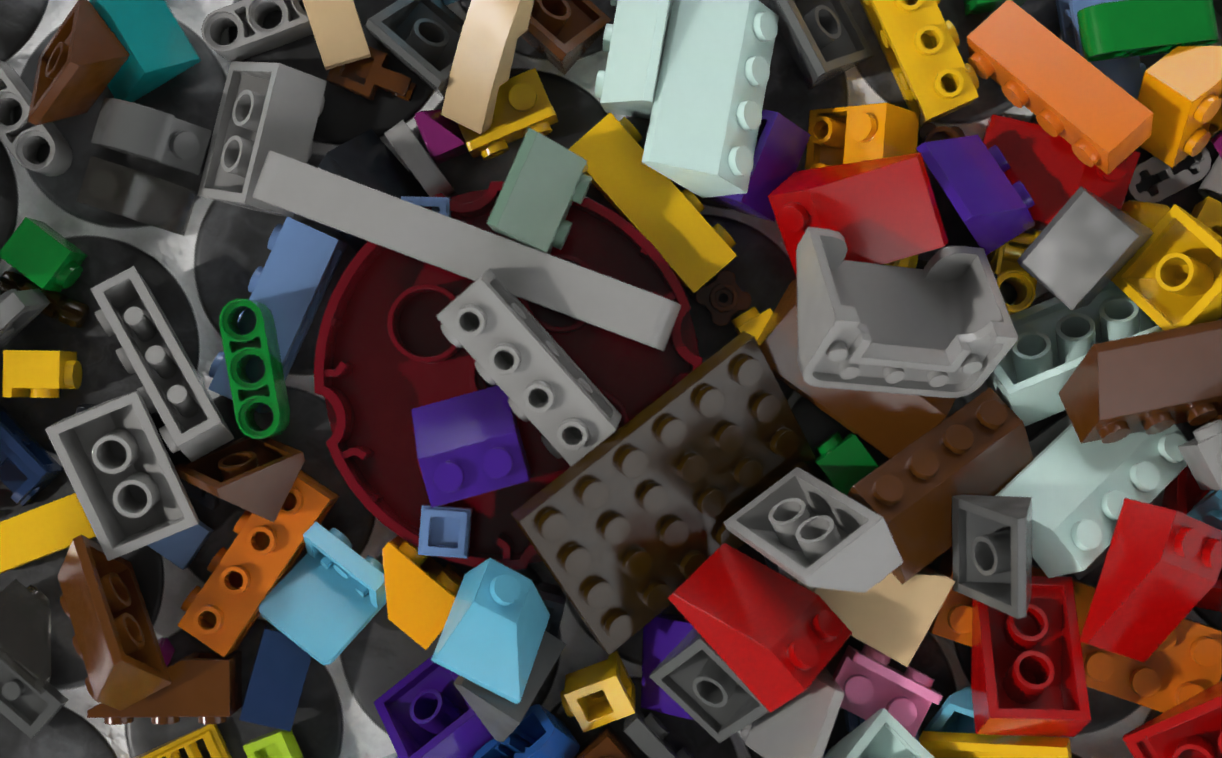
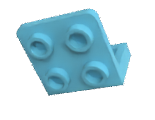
(326, 595)

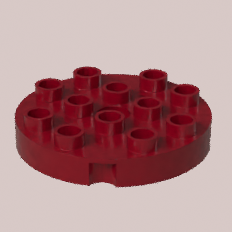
(387, 355)

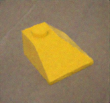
(1176, 272)

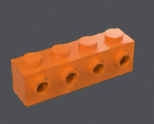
(1059, 87)
(252, 566)

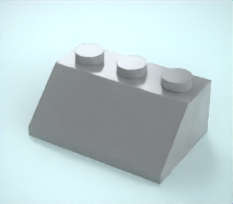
(259, 112)
(122, 474)
(817, 534)

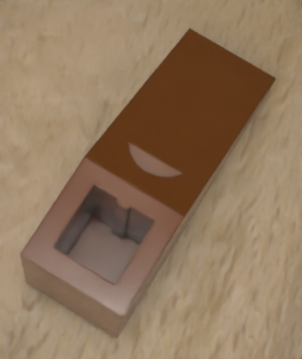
(201, 687)

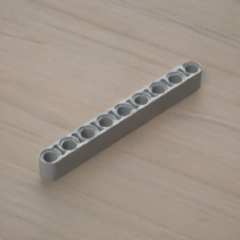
(466, 250)

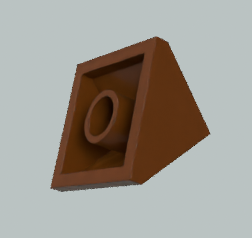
(564, 29)
(75, 66)
(247, 474)

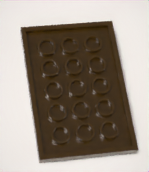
(656, 492)

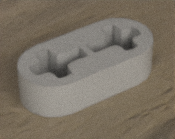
(418, 160)
(1170, 182)

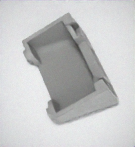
(896, 325)

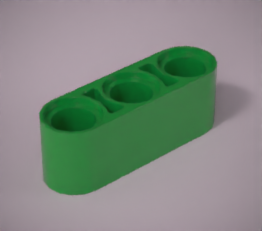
(1145, 27)
(238, 351)

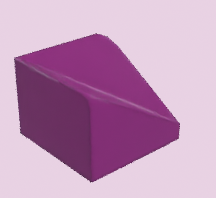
(440, 135)

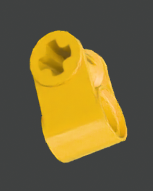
(1005, 265)

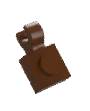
(369, 74)

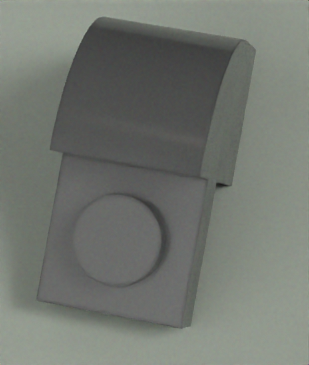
(151, 135)

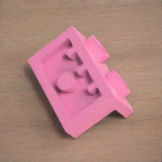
(875, 685)

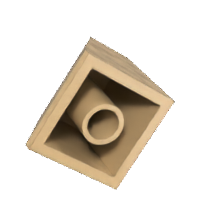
(891, 614)

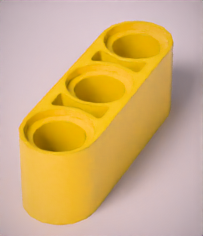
(42, 532)

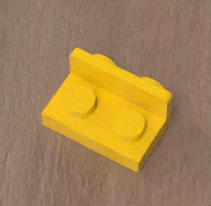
(518, 106)

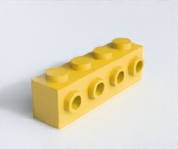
(923, 56)
(654, 203)

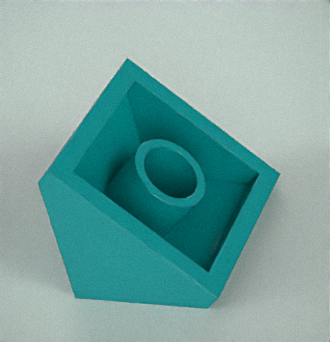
(152, 39)

